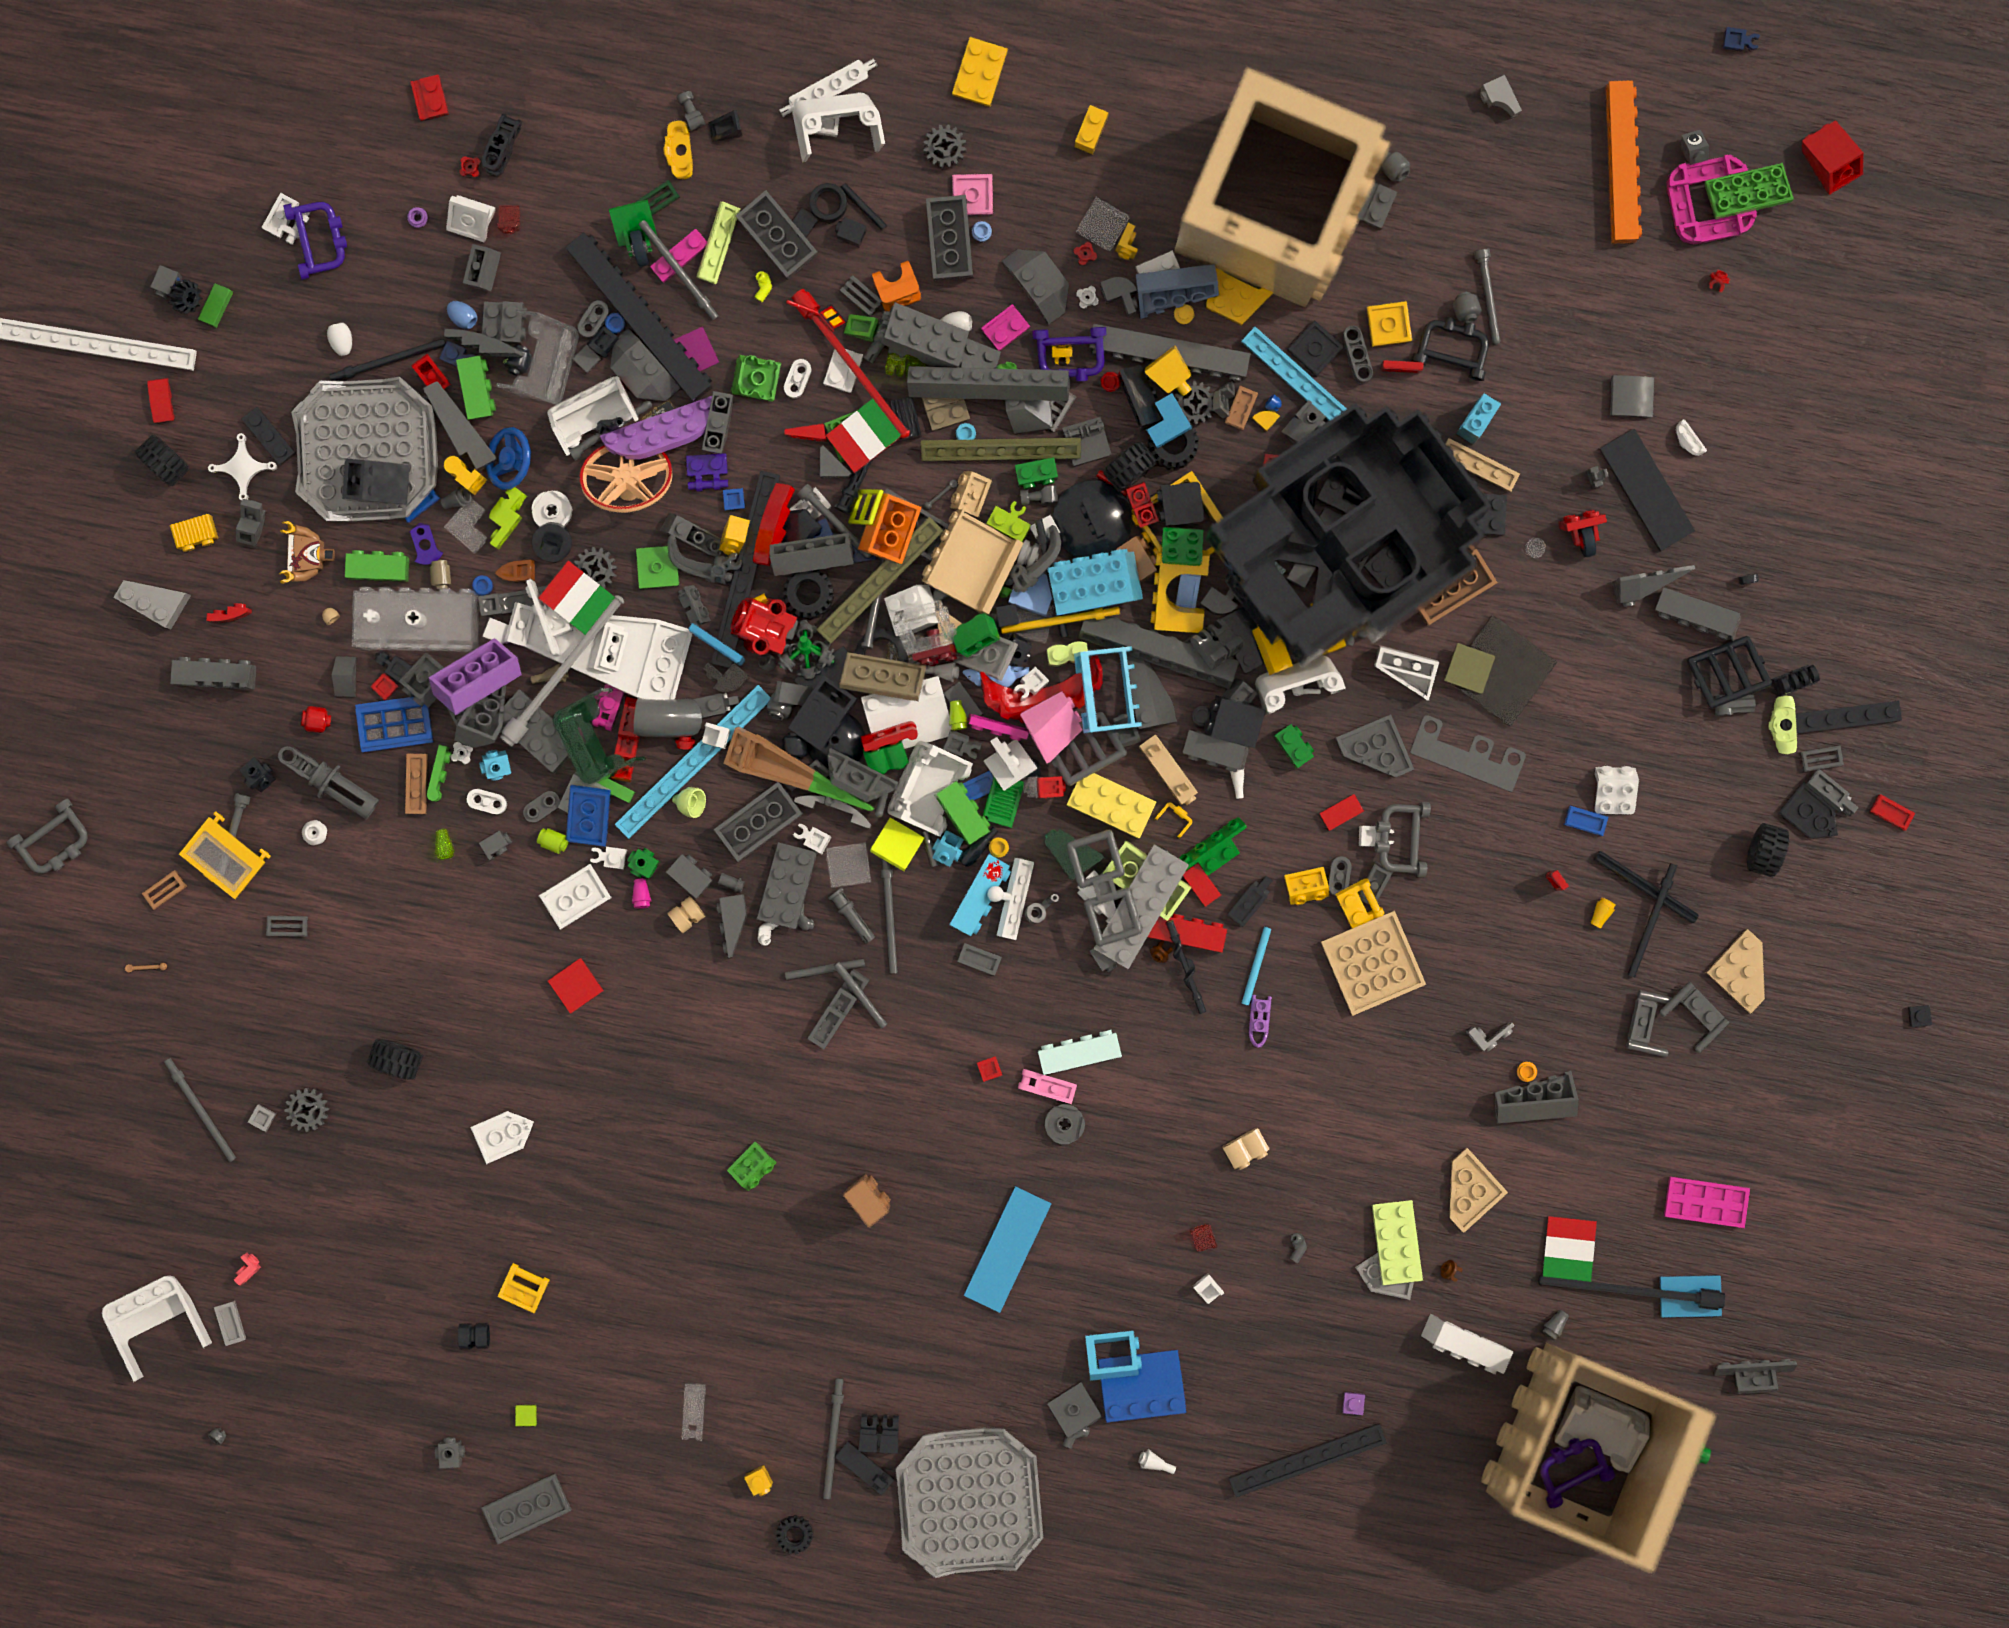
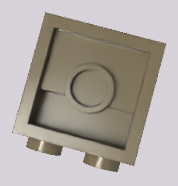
(945, 412)

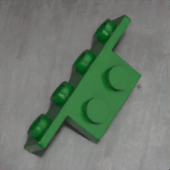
(1216, 849)

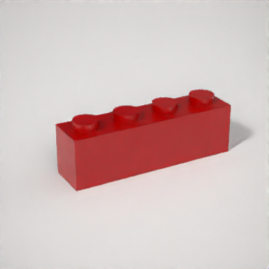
(1192, 932)

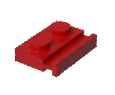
(429, 97)

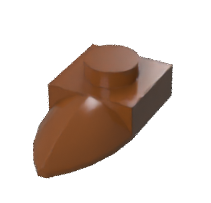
(517, 571)

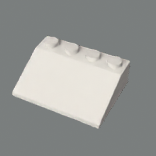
(928, 714)

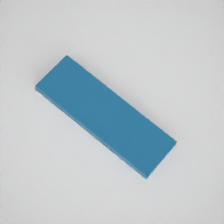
(1007, 1249)

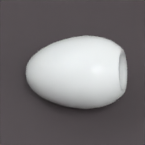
(959, 319)
(340, 338)

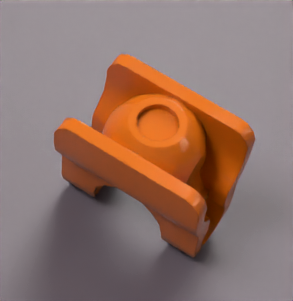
(903, 291)

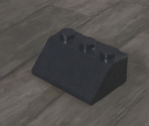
(1140, 396)

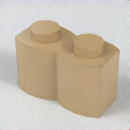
(1246, 1148)

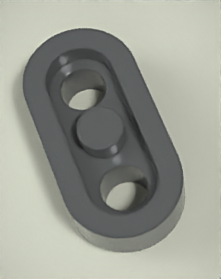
(591, 318)
(541, 806)
(1339, 876)

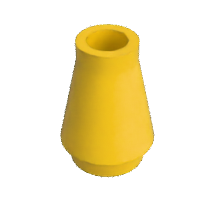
(1602, 912)

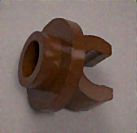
(1159, 954)
(1449, 1269)

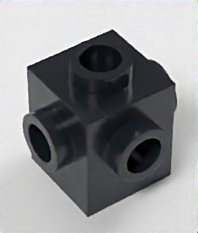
(1022, 651)
(257, 774)

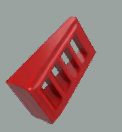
(811, 432)

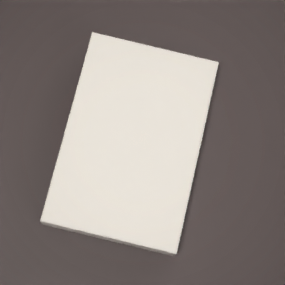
(575, 896)

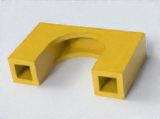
(1167, 614)
(1276, 655)

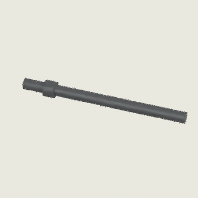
(703, 301)
(886, 874)
(178, 1077)
(837, 1399)

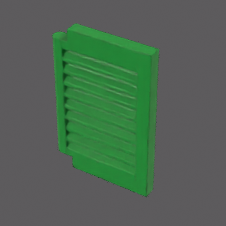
(1003, 804)

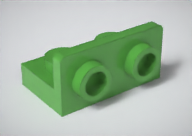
(751, 1166)

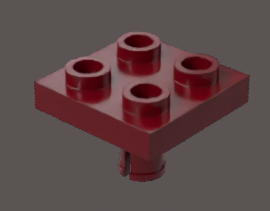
(932, 656)

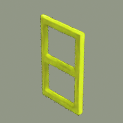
(869, 492)

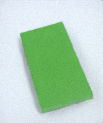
(1748, 191)

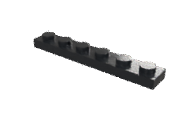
(1845, 717)

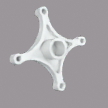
(242, 467)

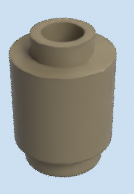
(440, 574)

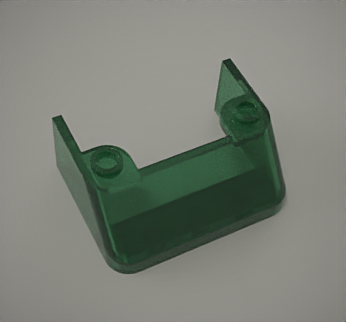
(582, 742)

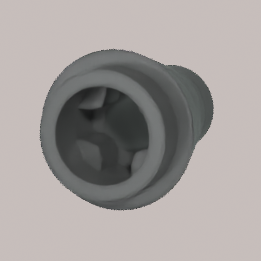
(456, 498)
(1555, 1326)

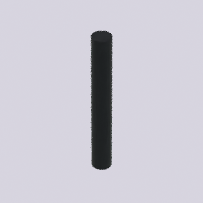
(863, 206)

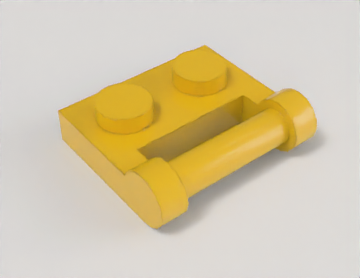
(1353, 906)
(521, 1294)

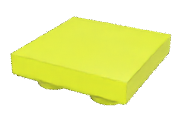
(897, 844)

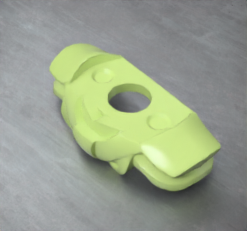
(1785, 740)

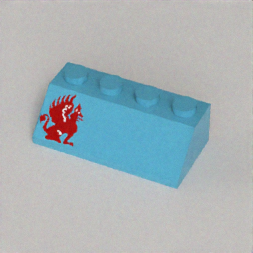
(976, 900)

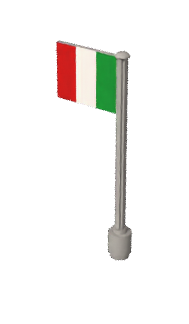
(587, 609)

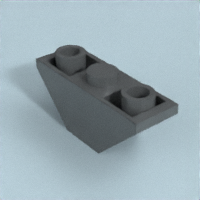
(718, 422)

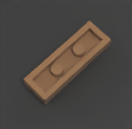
(416, 783)

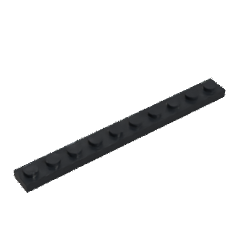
(745, 575)

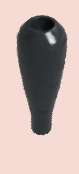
(973, 852)

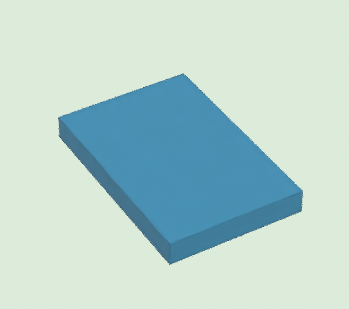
(716, 644)
(1687, 1284)

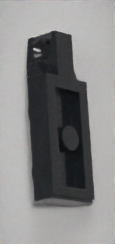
(1250, 901)

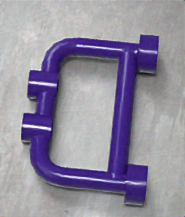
(334, 222)
(1080, 373)
(1559, 1455)

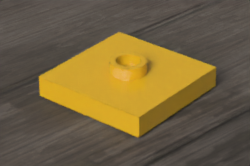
(1389, 324)

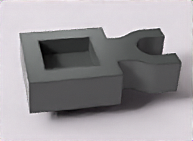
(959, 743)

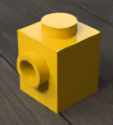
(759, 1481)

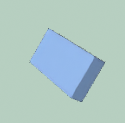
(1188, 590)

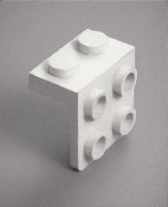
(1616, 790)

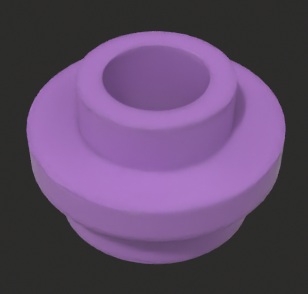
(417, 211)

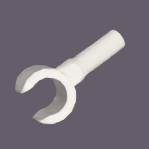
(1300, 691)

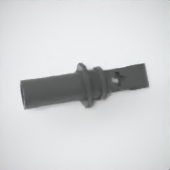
(322, 777)

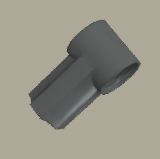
(1741, 705)

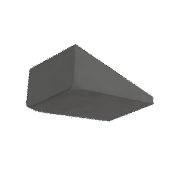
(1378, 879)

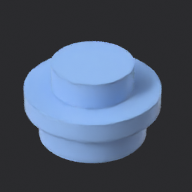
(981, 231)

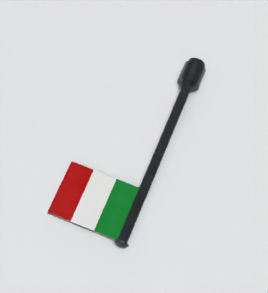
(1570, 1263)

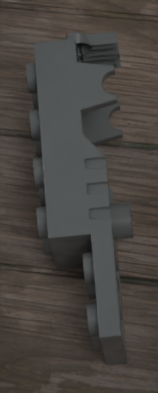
(932, 340)

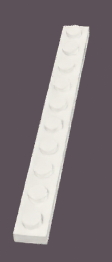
(97, 344)

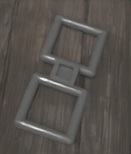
(1104, 888)

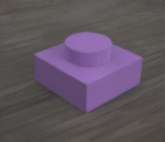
(1353, 1403)

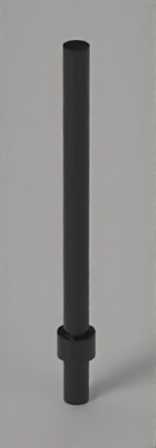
(350, 371)
(1043, 540)
(1665, 883)

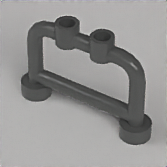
(1384, 826)
(56, 863)

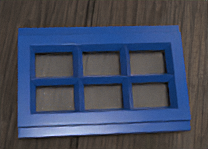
(393, 724)

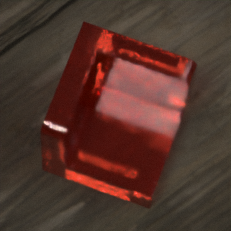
(1203, 1237)

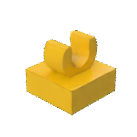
(1062, 351)

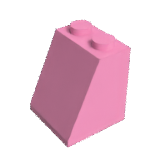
(1052, 725)

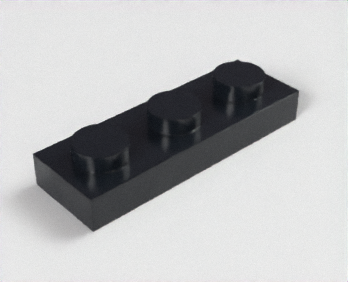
(268, 436)

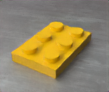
(979, 71)

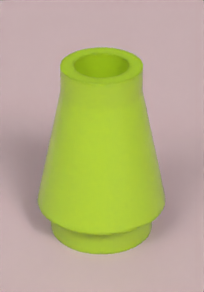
(957, 716)

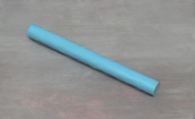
(1256, 966)

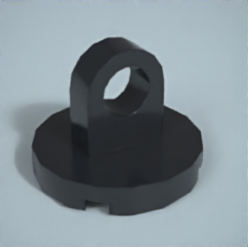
(552, 542)

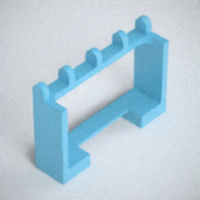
(1082, 666)

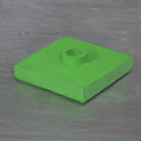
(655, 568)

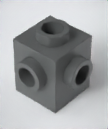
(446, 1459)

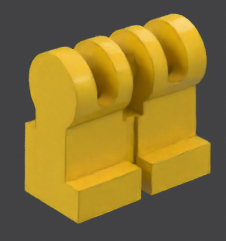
(459, 470)

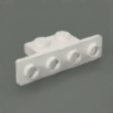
(551, 622)

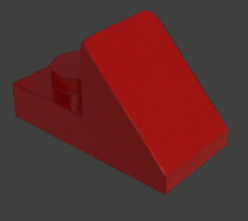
(429, 372)

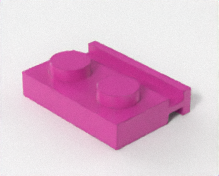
(1005, 327)

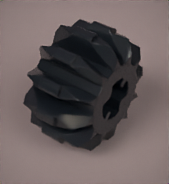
(185, 296)

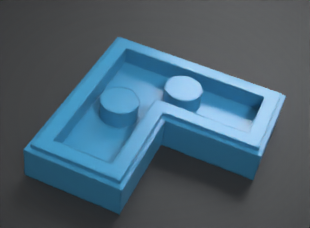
(1174, 422)

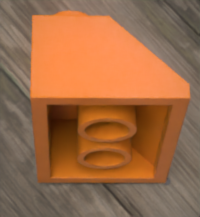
(891, 529)

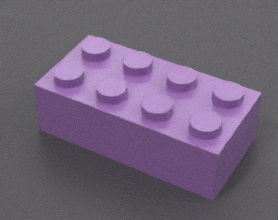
(475, 676)

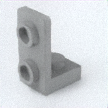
(1479, 1036)

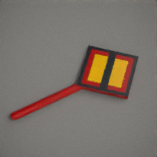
(828, 315)

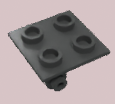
(1093, 440)

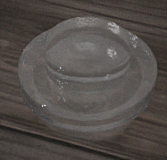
(1535, 547)

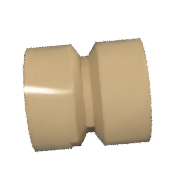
(686, 914)

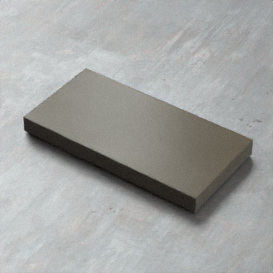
(882, 676)

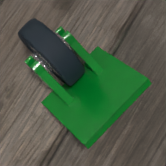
(627, 231)

